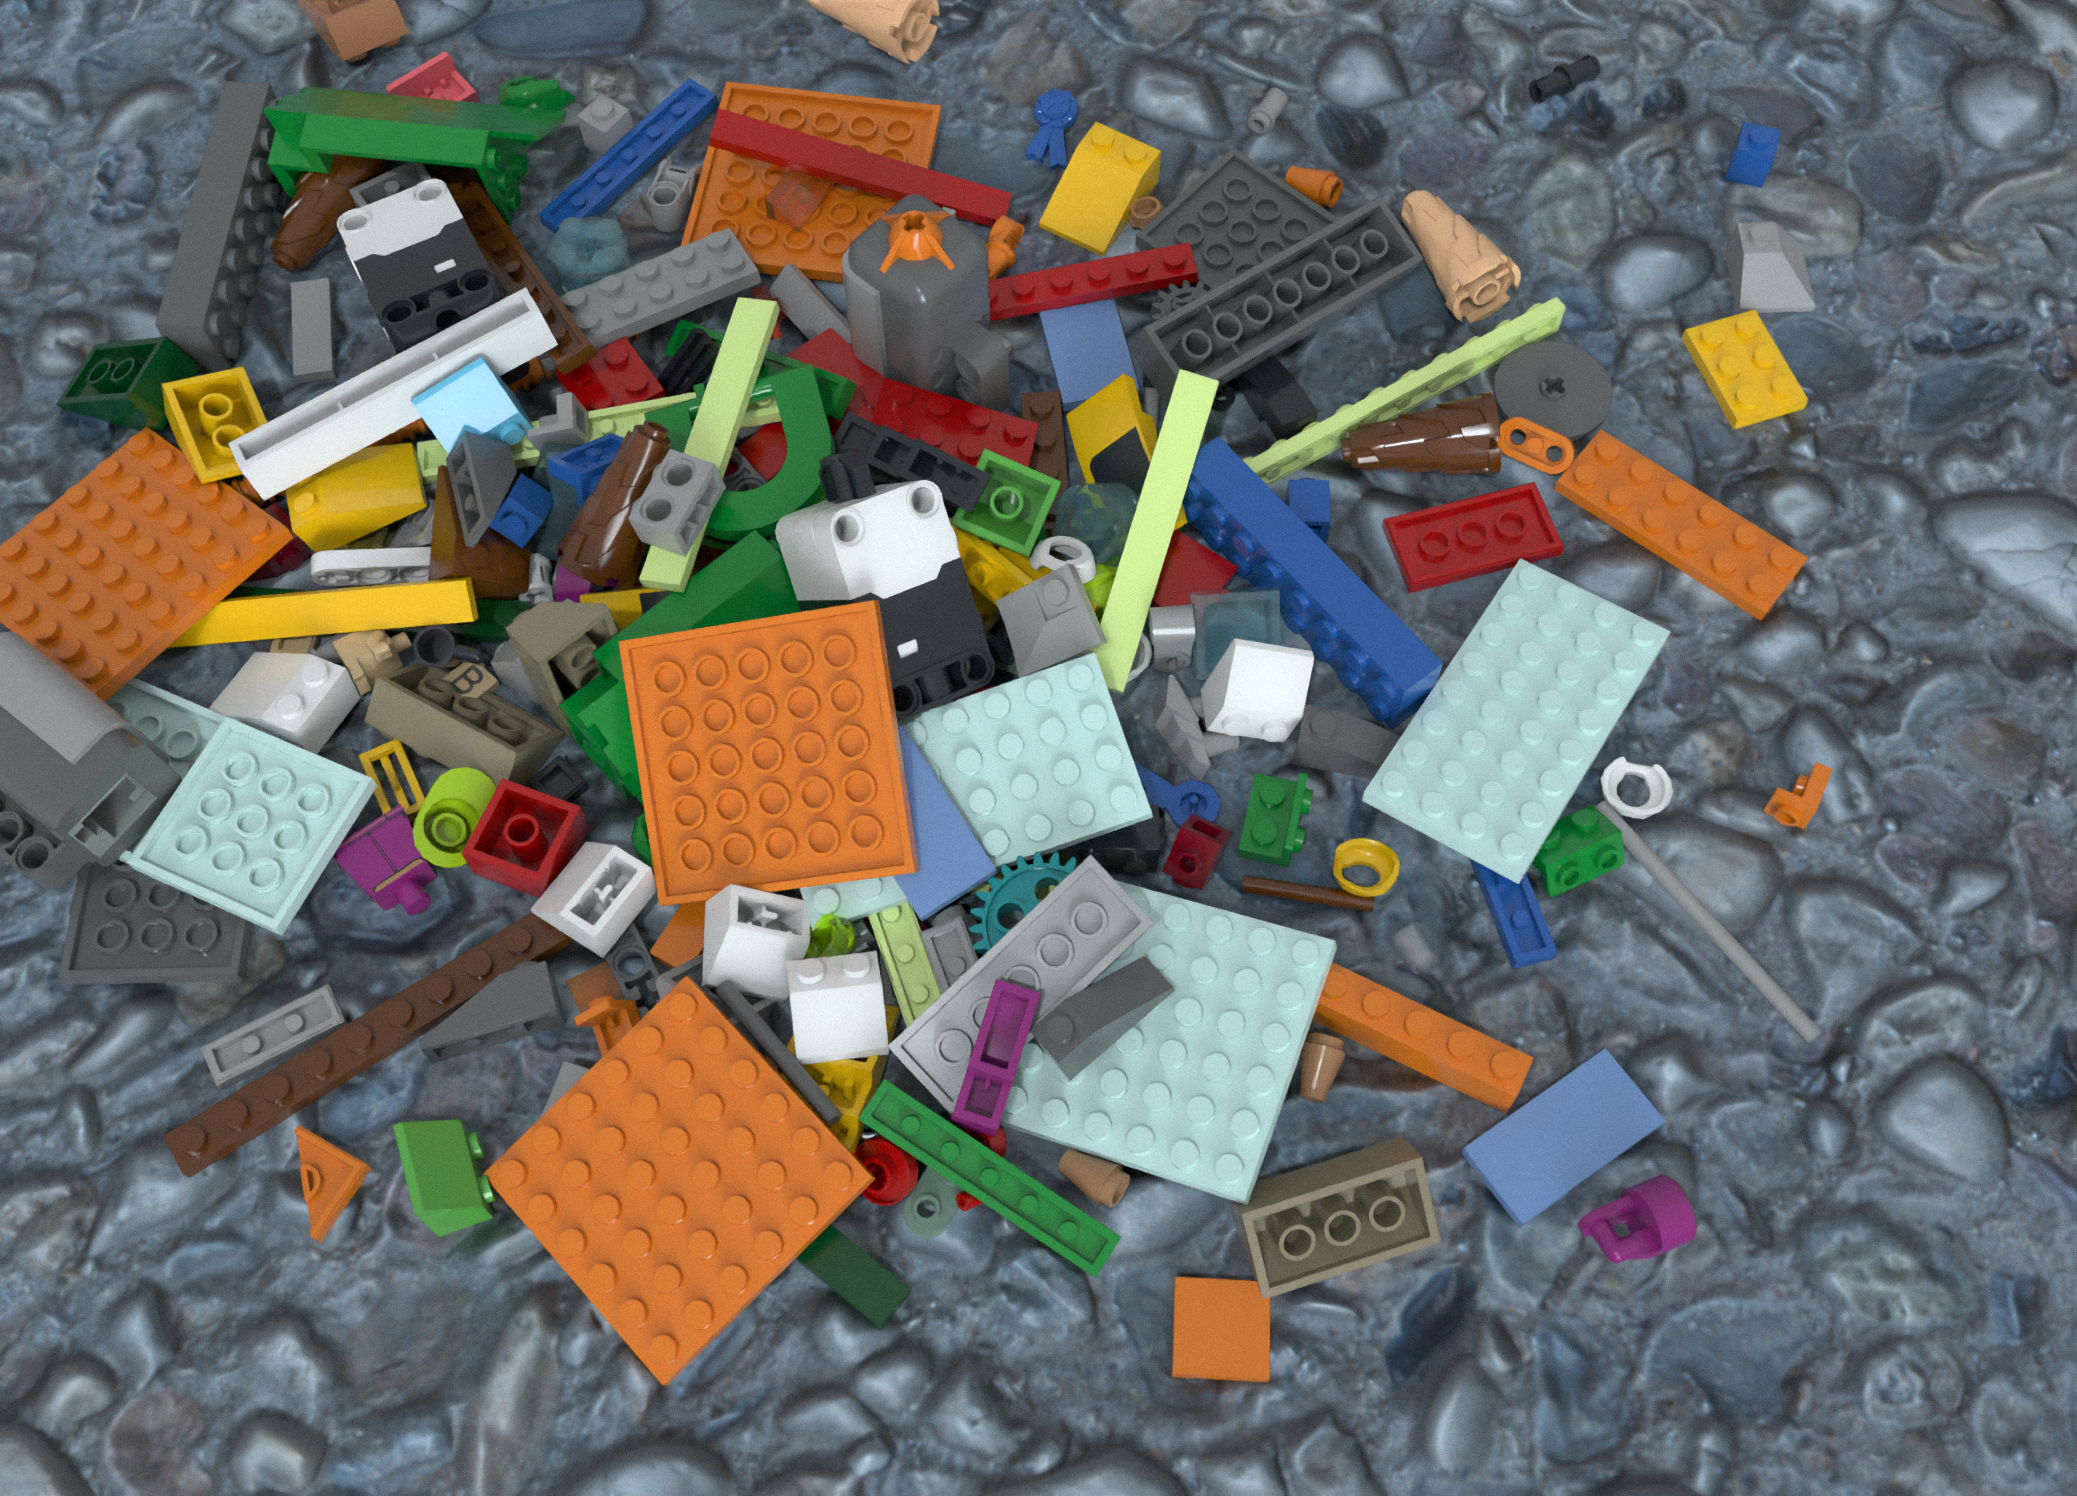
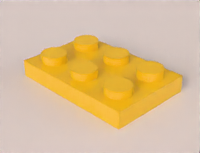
(1744, 369)

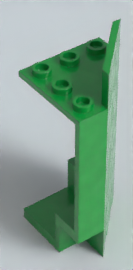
(407, 129)
(736, 587)

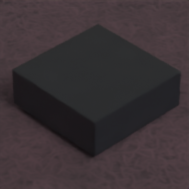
(559, 781)

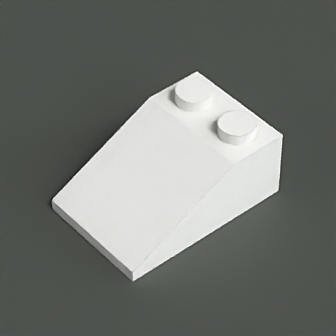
(290, 697)

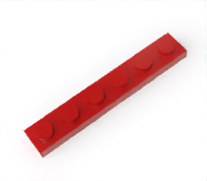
(1091, 281)

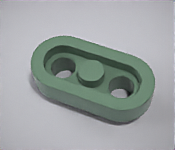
(932, 1190)

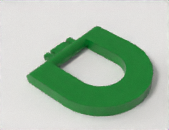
(798, 480)

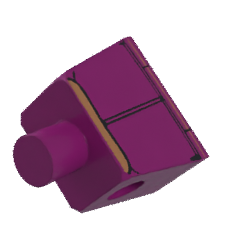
(387, 863)

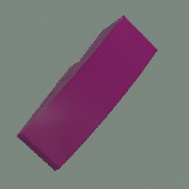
(995, 1058)

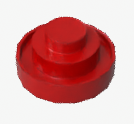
(892, 1167)

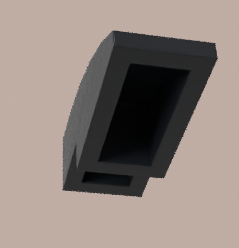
(1277, 398)

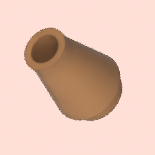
(1319, 1066)
(1095, 1177)

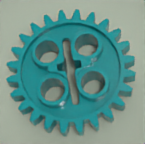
(1015, 893)

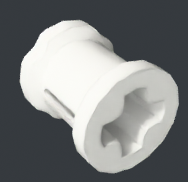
(539, 581)

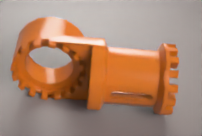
(1000, 245)

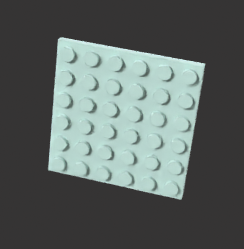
(1202, 1072)

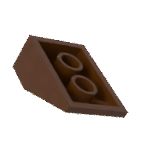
(495, 564)

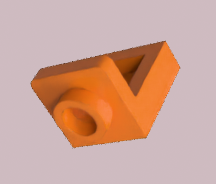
(609, 1019)

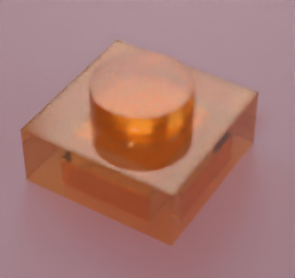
(593, 984)

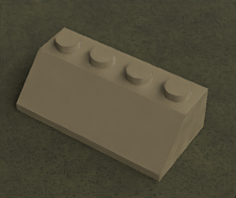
(557, 649)
(462, 730)
(1336, 1217)

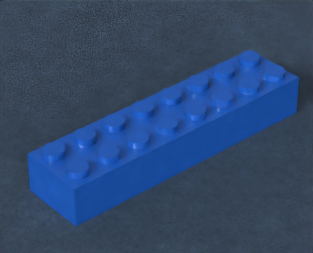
(1316, 589)

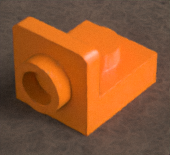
(1800, 804)

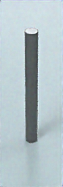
(779, 1053)

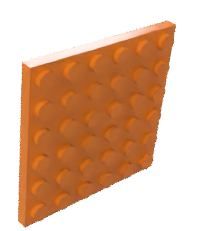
(735, 186)
(130, 562)
(769, 753)
(678, 1179)

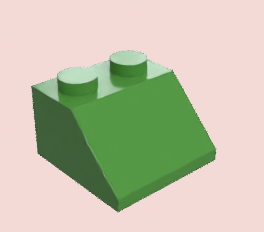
(1011, 505)
(445, 1174)

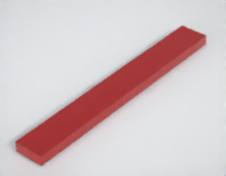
(855, 167)

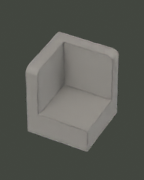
(566, 426)

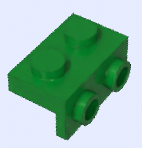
(1579, 851)

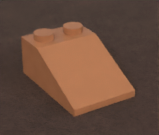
(355, 25)

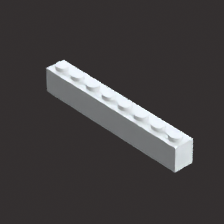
(381, 397)

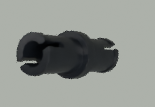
(1564, 78)

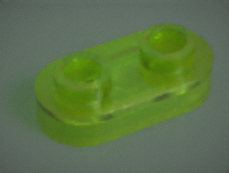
(830, 937)

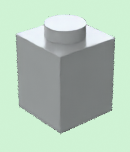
(604, 124)

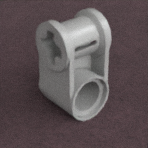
(672, 195)
(1172, 636)

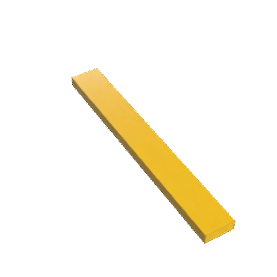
(334, 612)

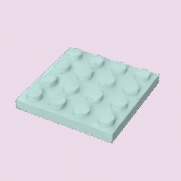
(253, 825)

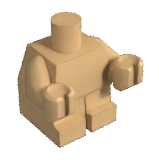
(370, 655)

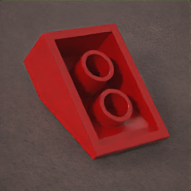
(836, 356)

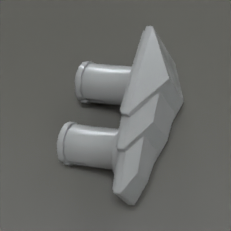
(1177, 721)

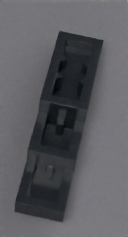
(912, 460)

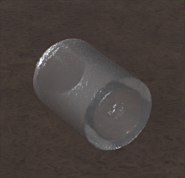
(1415, 948)

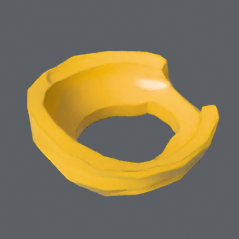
(1371, 854)

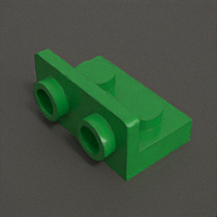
(1273, 818)

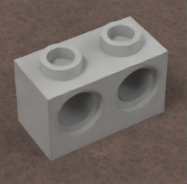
(677, 502)

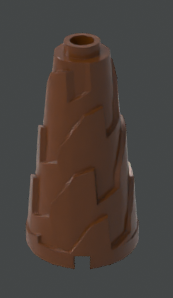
(317, 205)
(1450, 438)
(601, 537)

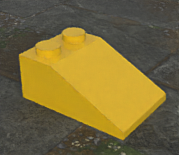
(1100, 188)
(208, 415)
(356, 496)

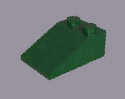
(125, 382)

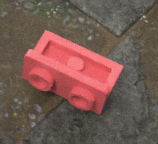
(434, 80)

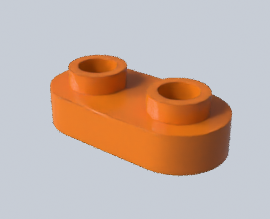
(1536, 445)

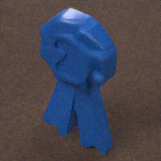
(1054, 113)
(1180, 800)

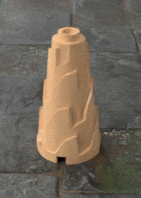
(891, 25)
(1464, 262)

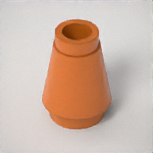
(1318, 185)

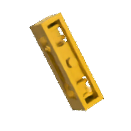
(995, 571)

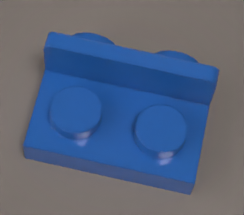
(585, 464)

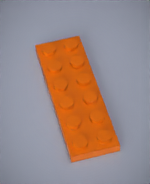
(1681, 524)

